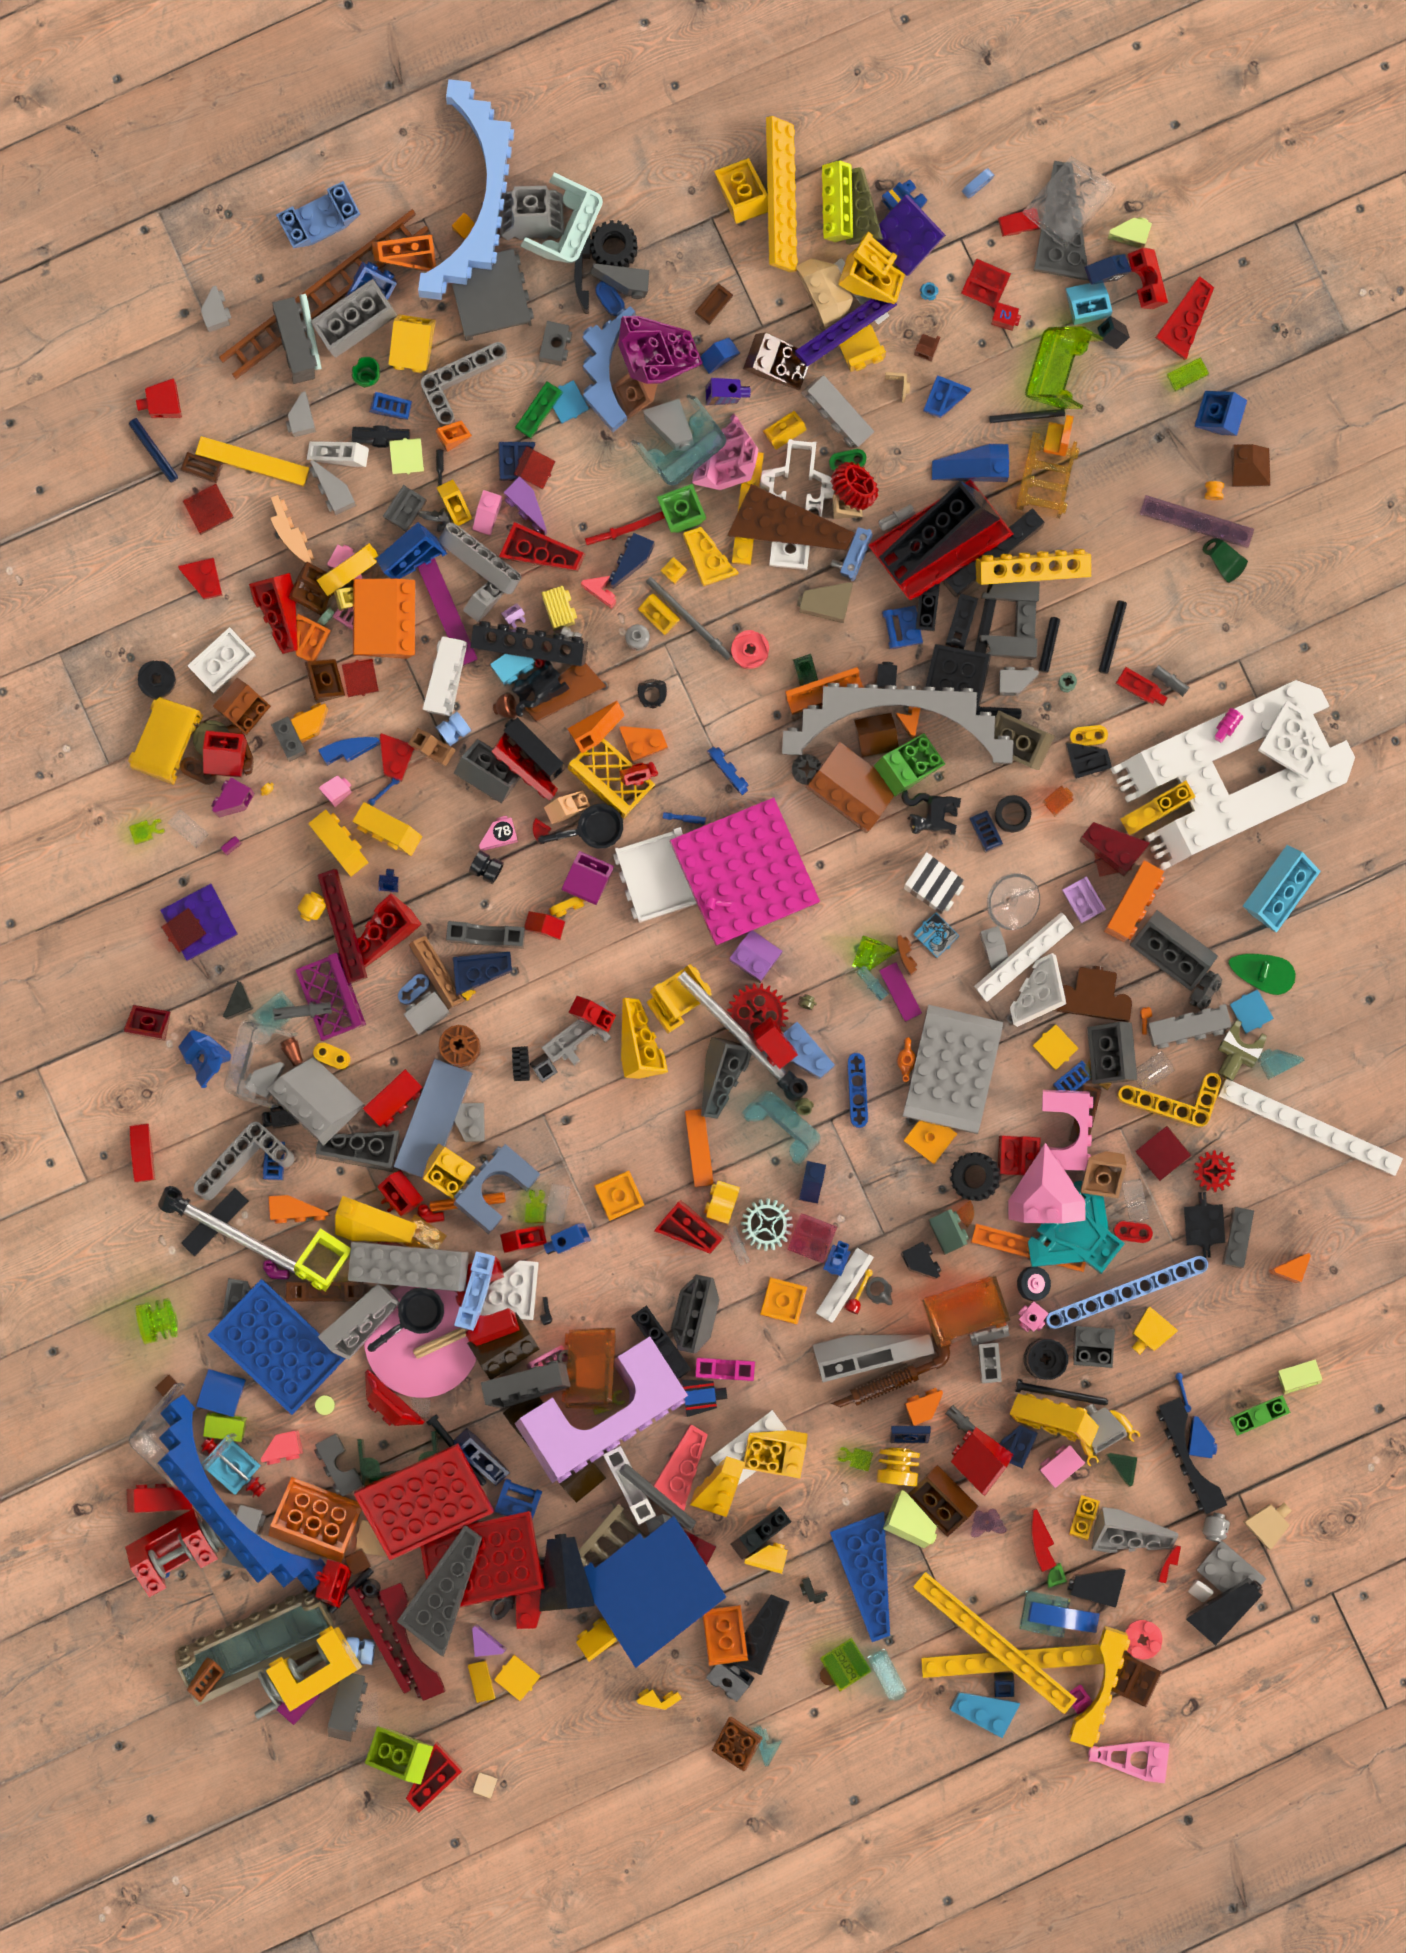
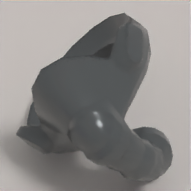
(441, 516)
(885, 1296)
(508, 1604)

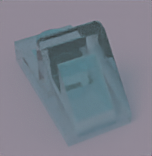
(767, 1750)

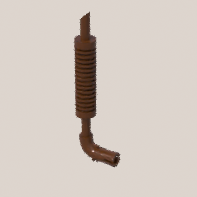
(894, 1380)

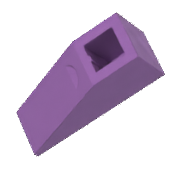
(524, 499)

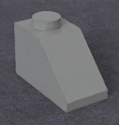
(300, 417)
(994, 946)
(265, 1077)

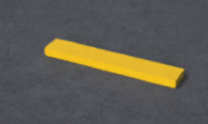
(252, 461)

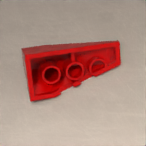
(279, 610)
(386, 929)

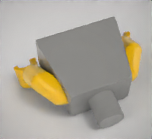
(1112, 1428)

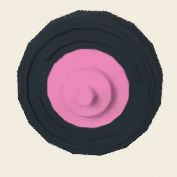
(1034, 1283)

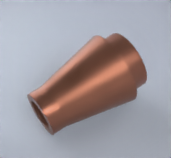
(292, 1051)

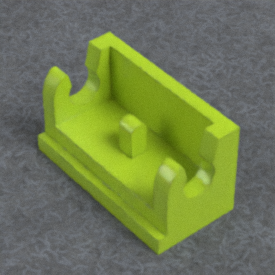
(220, 1425)

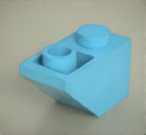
(511, 666)

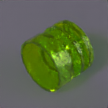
(155, 1321)

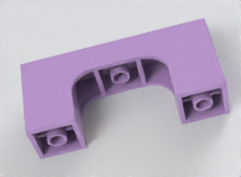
(565, 1448)

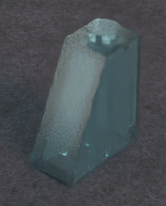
(887, 1675)

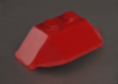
(388, 1403)

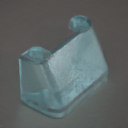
(804, 1134)

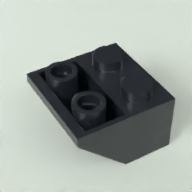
(919, 1261)

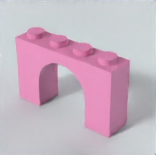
(1076, 1104)

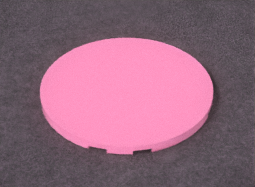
(431, 1374)

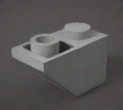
(213, 311)
(483, 601)
(1014, 682)

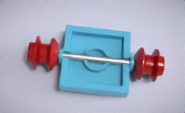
(234, 1468)

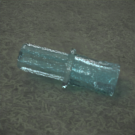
(872, 983)

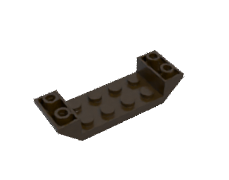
(578, 1483)

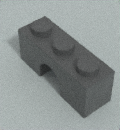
(1239, 1235)
(328, 1451)

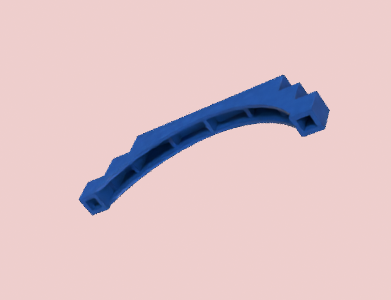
(188, 1475)

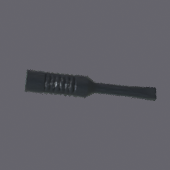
(439, 464)

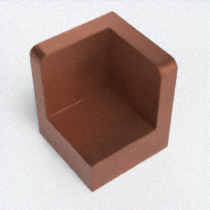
(927, 347)

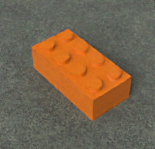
(1134, 901)

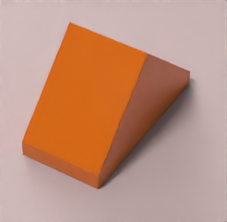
(452, 435)

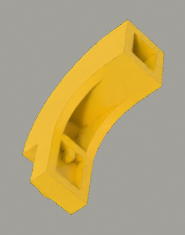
(348, 569)

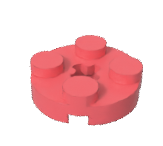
(755, 640)
(1152, 1645)

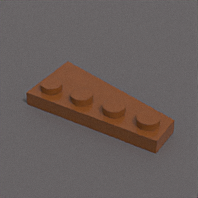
(582, 684)

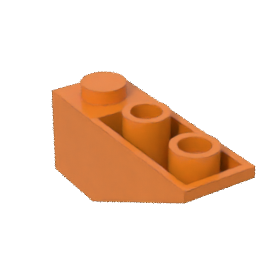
(595, 727)
(288, 1207)

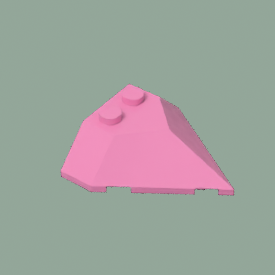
(732, 463)
(1046, 1194)

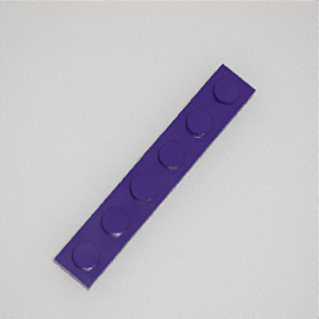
(842, 330)

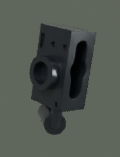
(279, 1118)

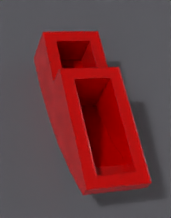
(142, 1153)
(1041, 1541)

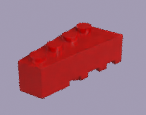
(535, 548)

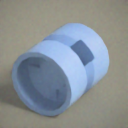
(453, 728)
(363, 1649)

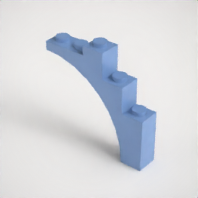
(600, 396)

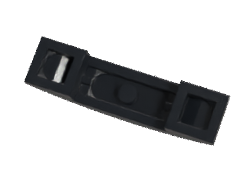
(583, 296)

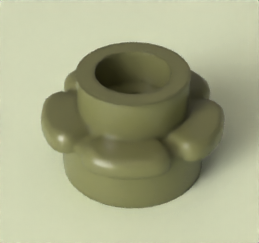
(807, 1002)
(804, 1106)

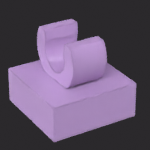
(513, 613)

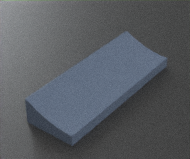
(433, 1116)

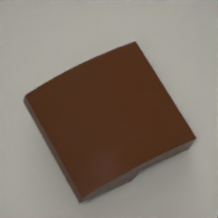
(308, 591)
(1136, 1680)

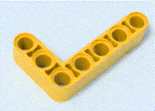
(1171, 1113)

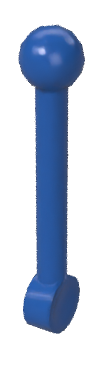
(372, 801)
(1179, 1376)

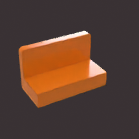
(1058, 437)

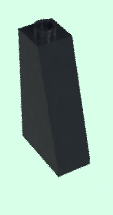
(534, 749)
(1221, 1613)

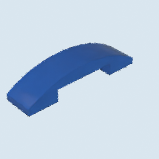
(1063, 1617)

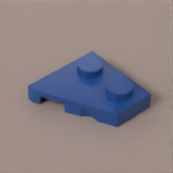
(944, 396)

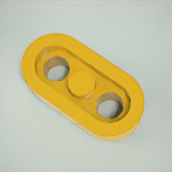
(1088, 735)
(560, 909)
(331, 1056)

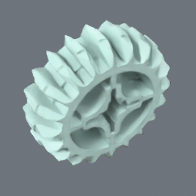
(781, 1215)

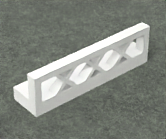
(844, 1285)

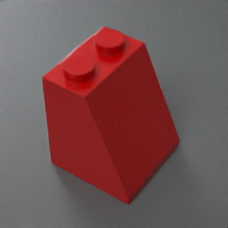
(981, 1459)

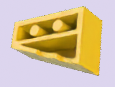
(338, 842)

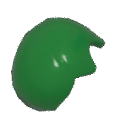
(366, 372)

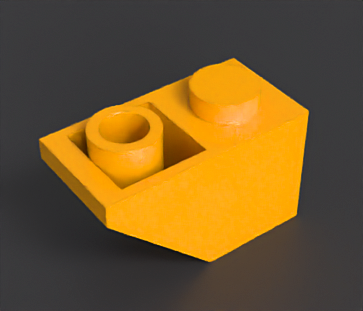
(310, 723)

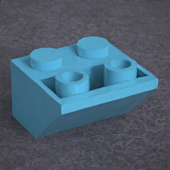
(1088, 303)

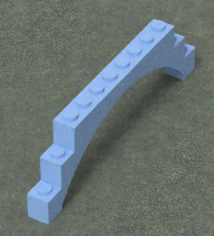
(479, 246)

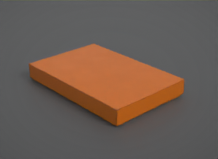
(725, 1635)

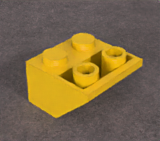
(447, 1171)

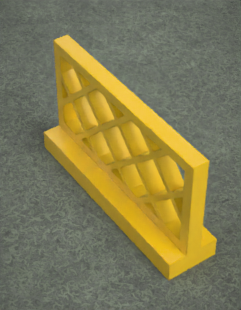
(597, 784)

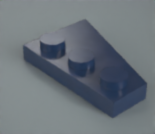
(480, 969)

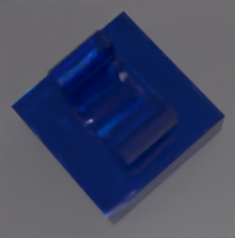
(389, 882)

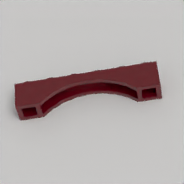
(427, 1680)

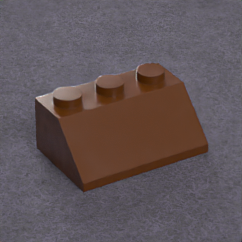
(943, 1501)

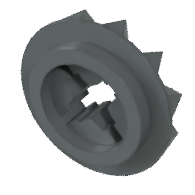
(799, 763)

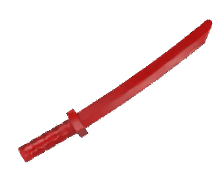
(613, 533)

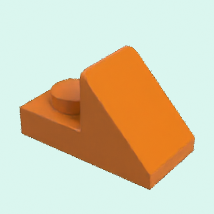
(909, 722)

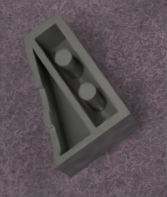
(346, 1706)

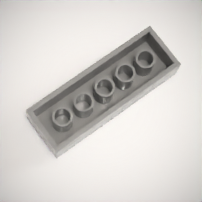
(408, 1266)

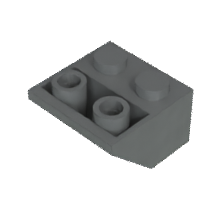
(1093, 1346)

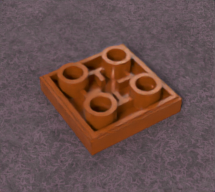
(737, 1744)

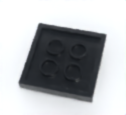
(958, 670)

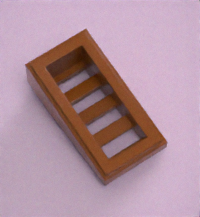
(204, 1669)

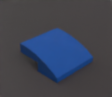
(221, 1393)

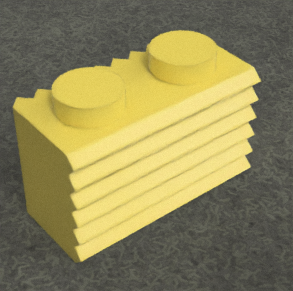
(558, 607)

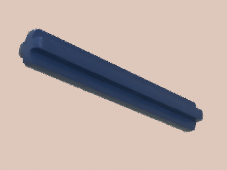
(153, 450)

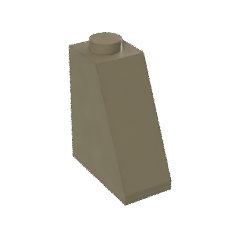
(826, 602)

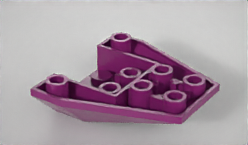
(656, 350)

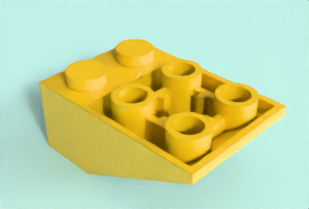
(776, 1452)

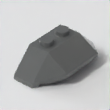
(695, 1314)

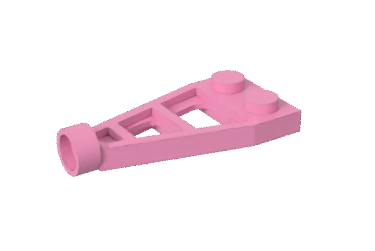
(1156, 1759)

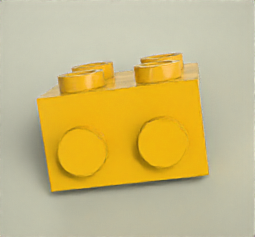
(862, 349)

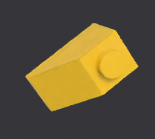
(454, 502)

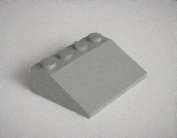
(315, 1099)

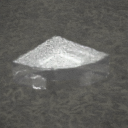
(421, 1406)

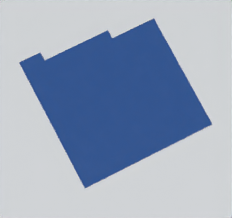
(653, 1590)

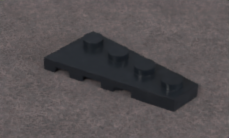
(762, 1634)

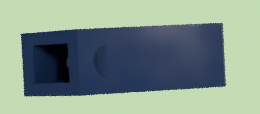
(636, 555)

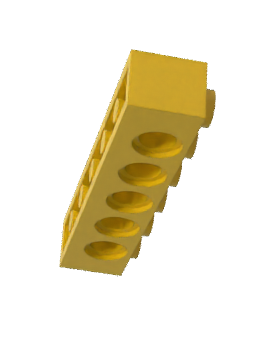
(1080, 568)

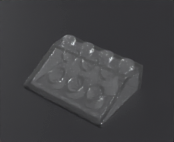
(1069, 201)

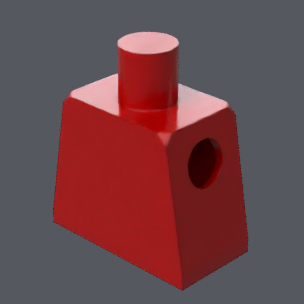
(161, 400)

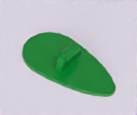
(1264, 972)

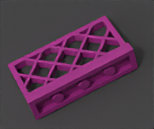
(346, 992)

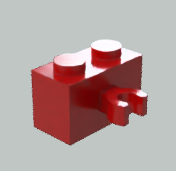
(399, 1193)

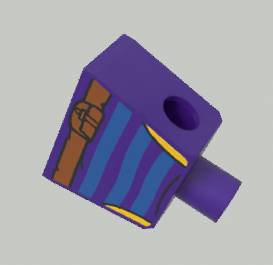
(725, 391)

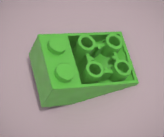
(909, 764)

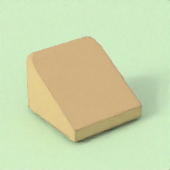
(485, 1785)

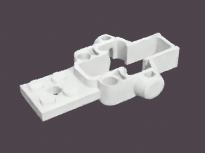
(799, 558)

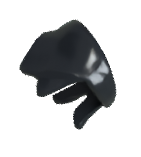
(660, 685)

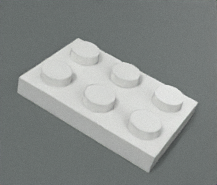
(221, 660)

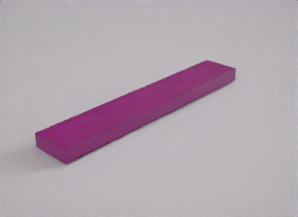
(445, 607)

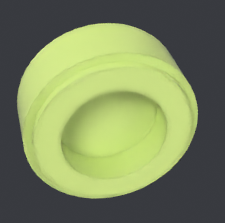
(325, 1405)

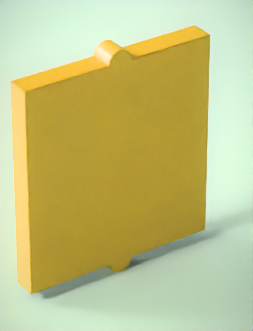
(1055, 1047)
(517, 1677)

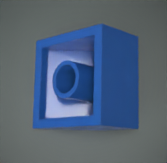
(1221, 412)

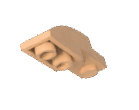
(293, 539)

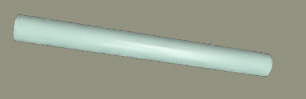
(310, 331)

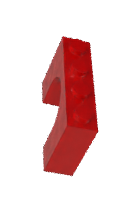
(493, 1325)

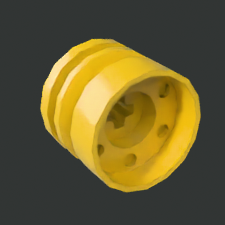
(898, 1467)

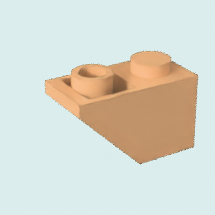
(567, 807)

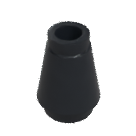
(376, 1588)

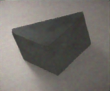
(238, 1003)

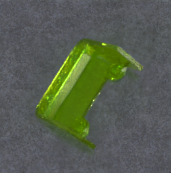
(1054, 363)

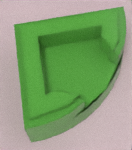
(1056, 1576)

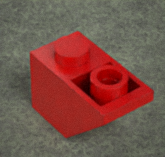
(592, 1013)

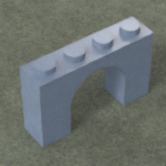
(505, 1163)

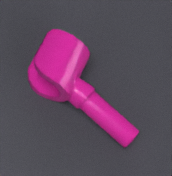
(711, 902)

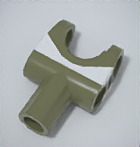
(1238, 1052)

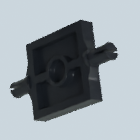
(1204, 1224)

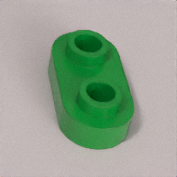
(847, 456)

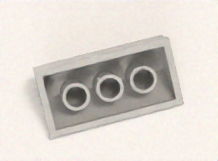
(353, 318)

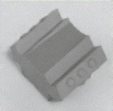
(532, 213)

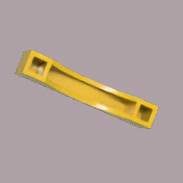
(1086, 1725)

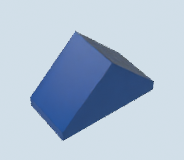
(719, 354)

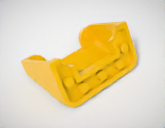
(164, 739)

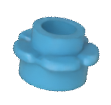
(929, 286)

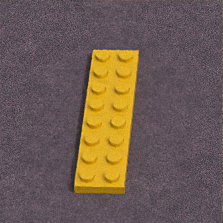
(781, 194)

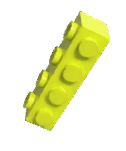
(837, 201)

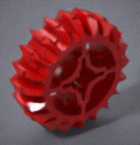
(854, 486)

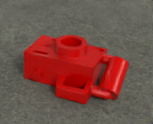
(638, 773)

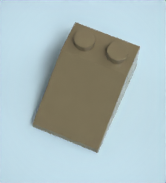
(1029, 742)

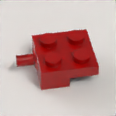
(332, 1583)

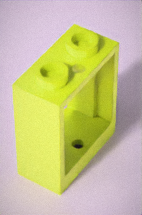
(332, 1244)

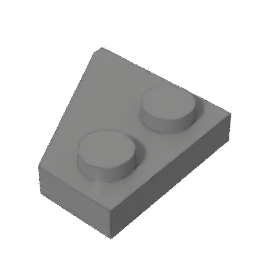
(471, 1122)

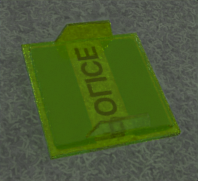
(845, 1664)

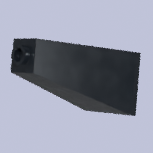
(564, 1576)

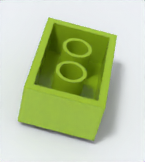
(398, 1755)

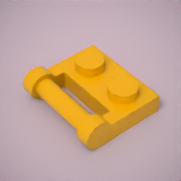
(874, 255)

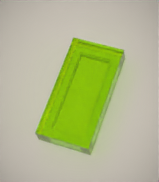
(1187, 374)

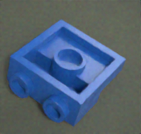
(369, 271)

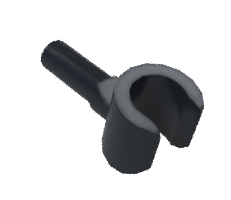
(546, 1318)

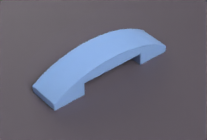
(476, 1291)

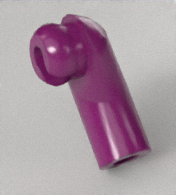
(274, 1272)

